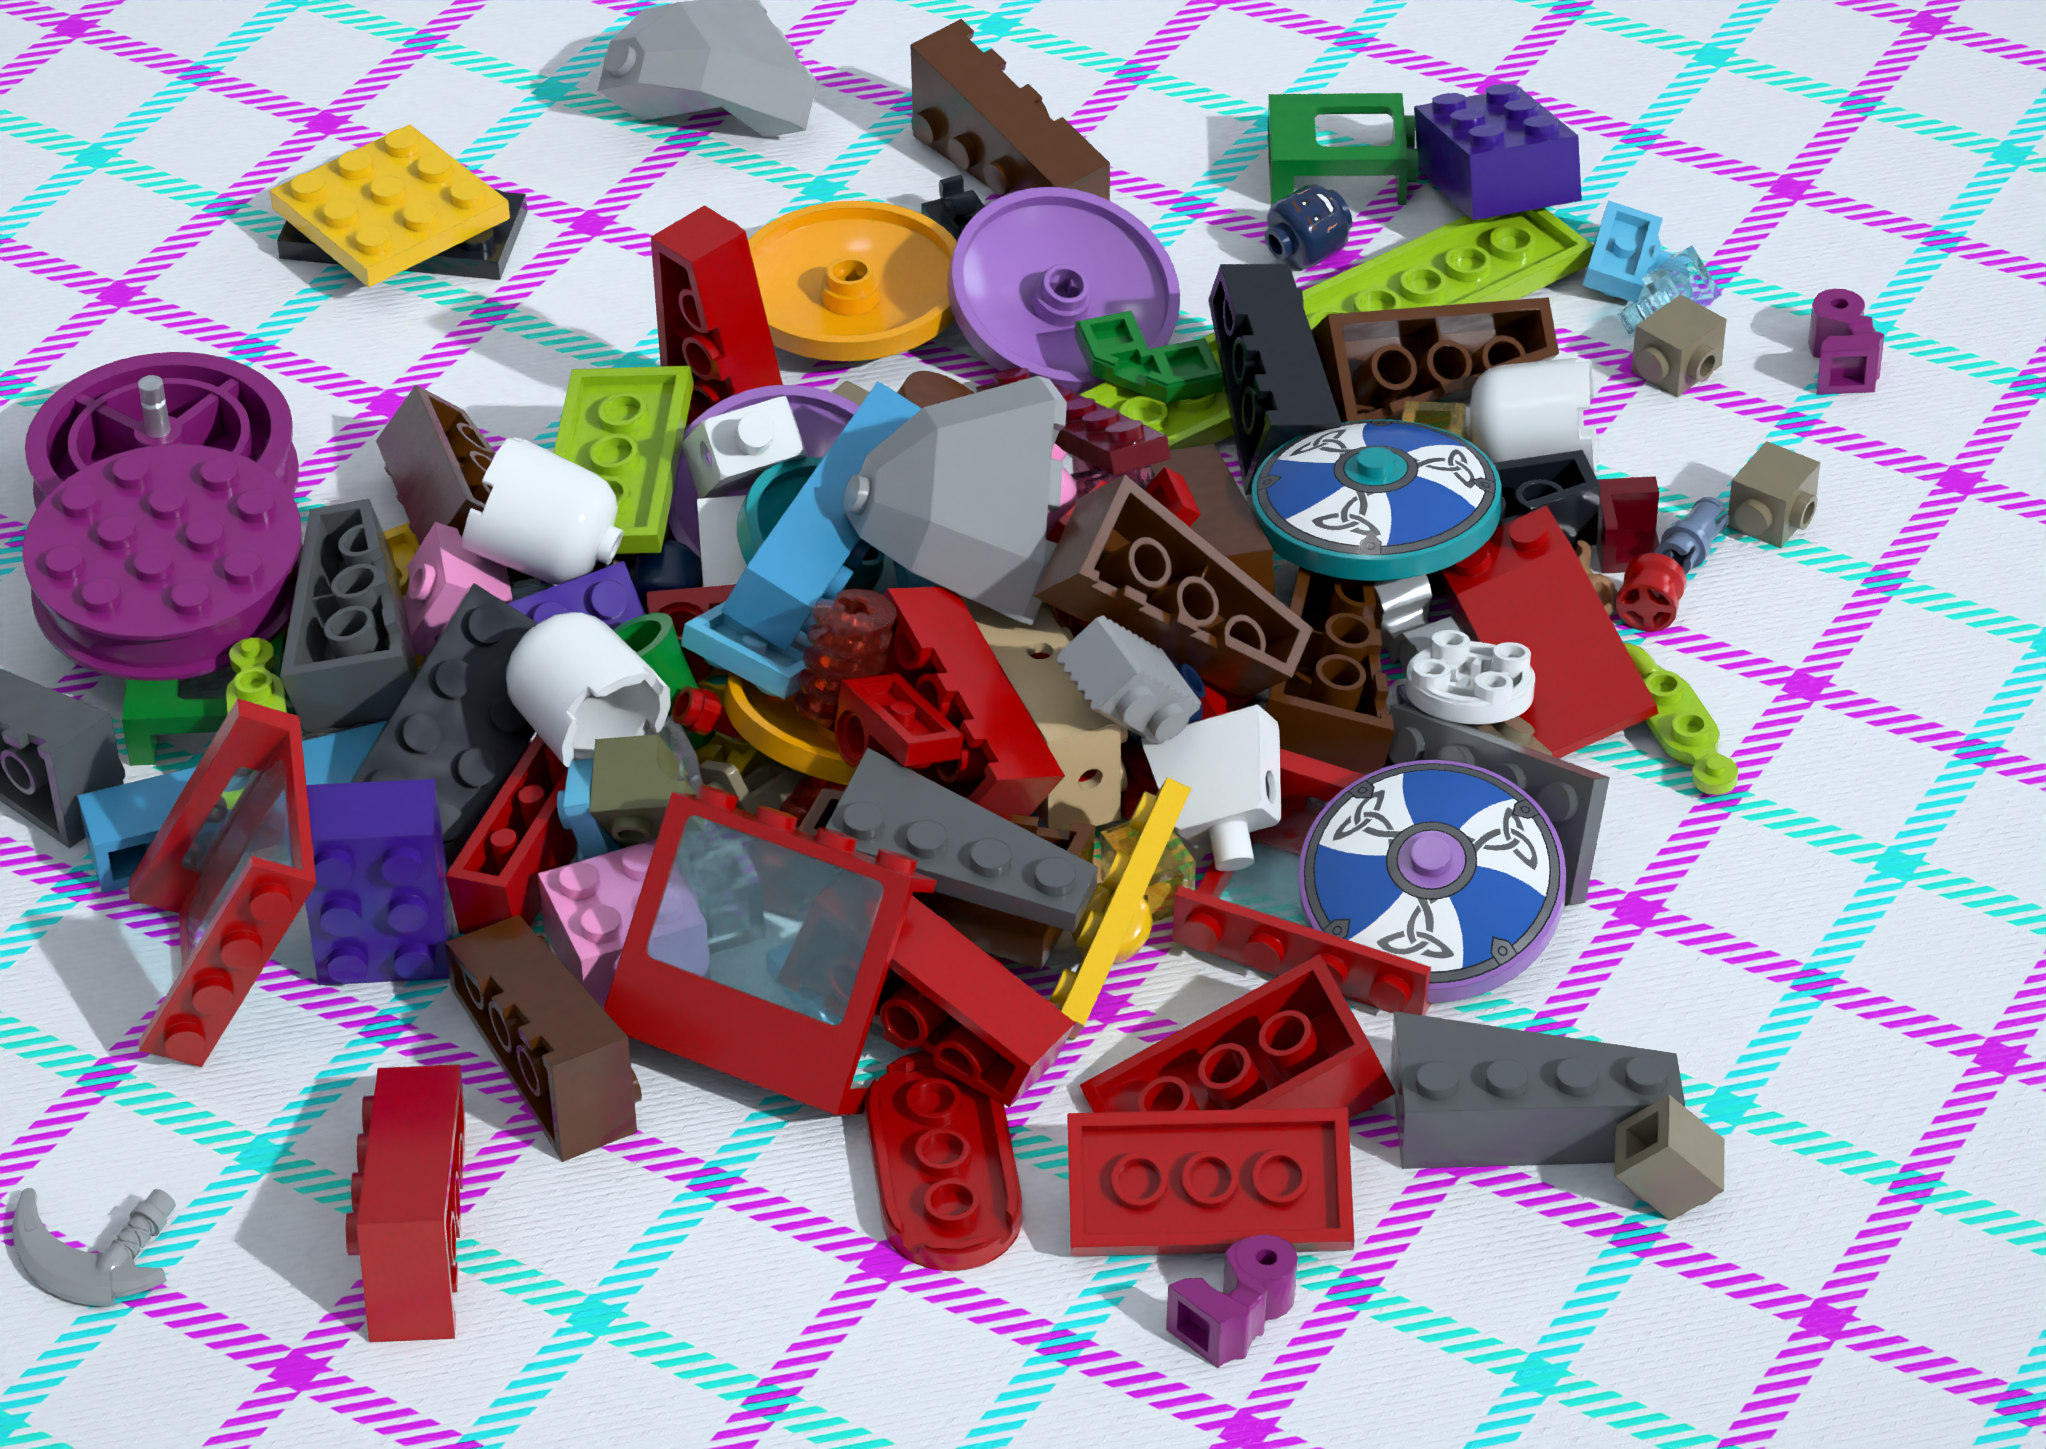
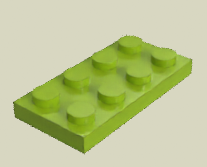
(630, 434)

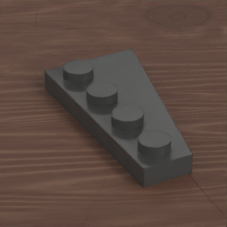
(1565, 791)
(962, 845)

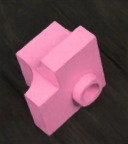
(440, 578)

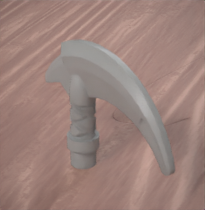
(89, 1276)

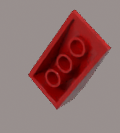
(1537, 594)
(1266, 1050)

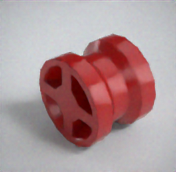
(1651, 592)

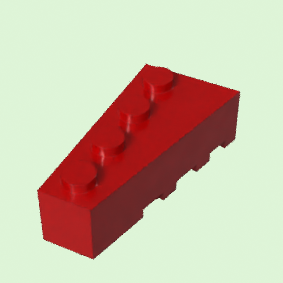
(711, 309)
(953, 667)
(967, 1010)
(409, 1201)

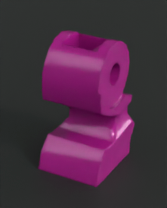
(1844, 343)
(1256, 1288)

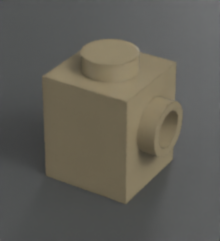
(1679, 345)
(1774, 494)
(1669, 1158)

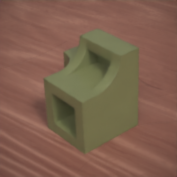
(633, 786)

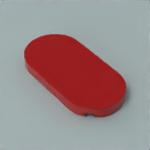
(942, 1166)

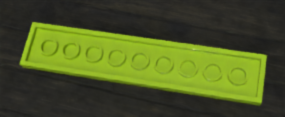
(1448, 266)

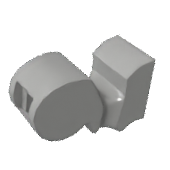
(1404, 617)

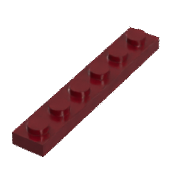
(1099, 433)

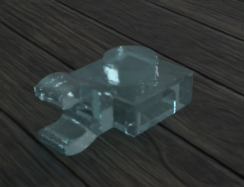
(1678, 275)

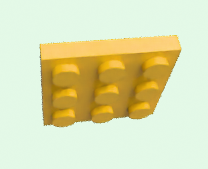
(389, 205)

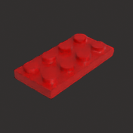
(1209, 1180)

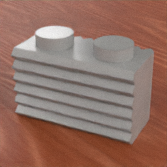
(1129, 681)

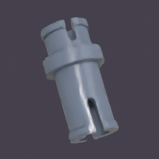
(1690, 538)

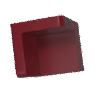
(1626, 521)

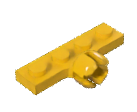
(1118, 915)

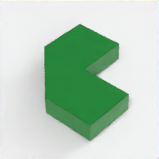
(1168, 373)

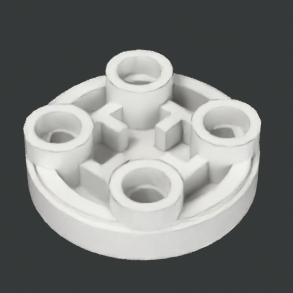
(1471, 679)

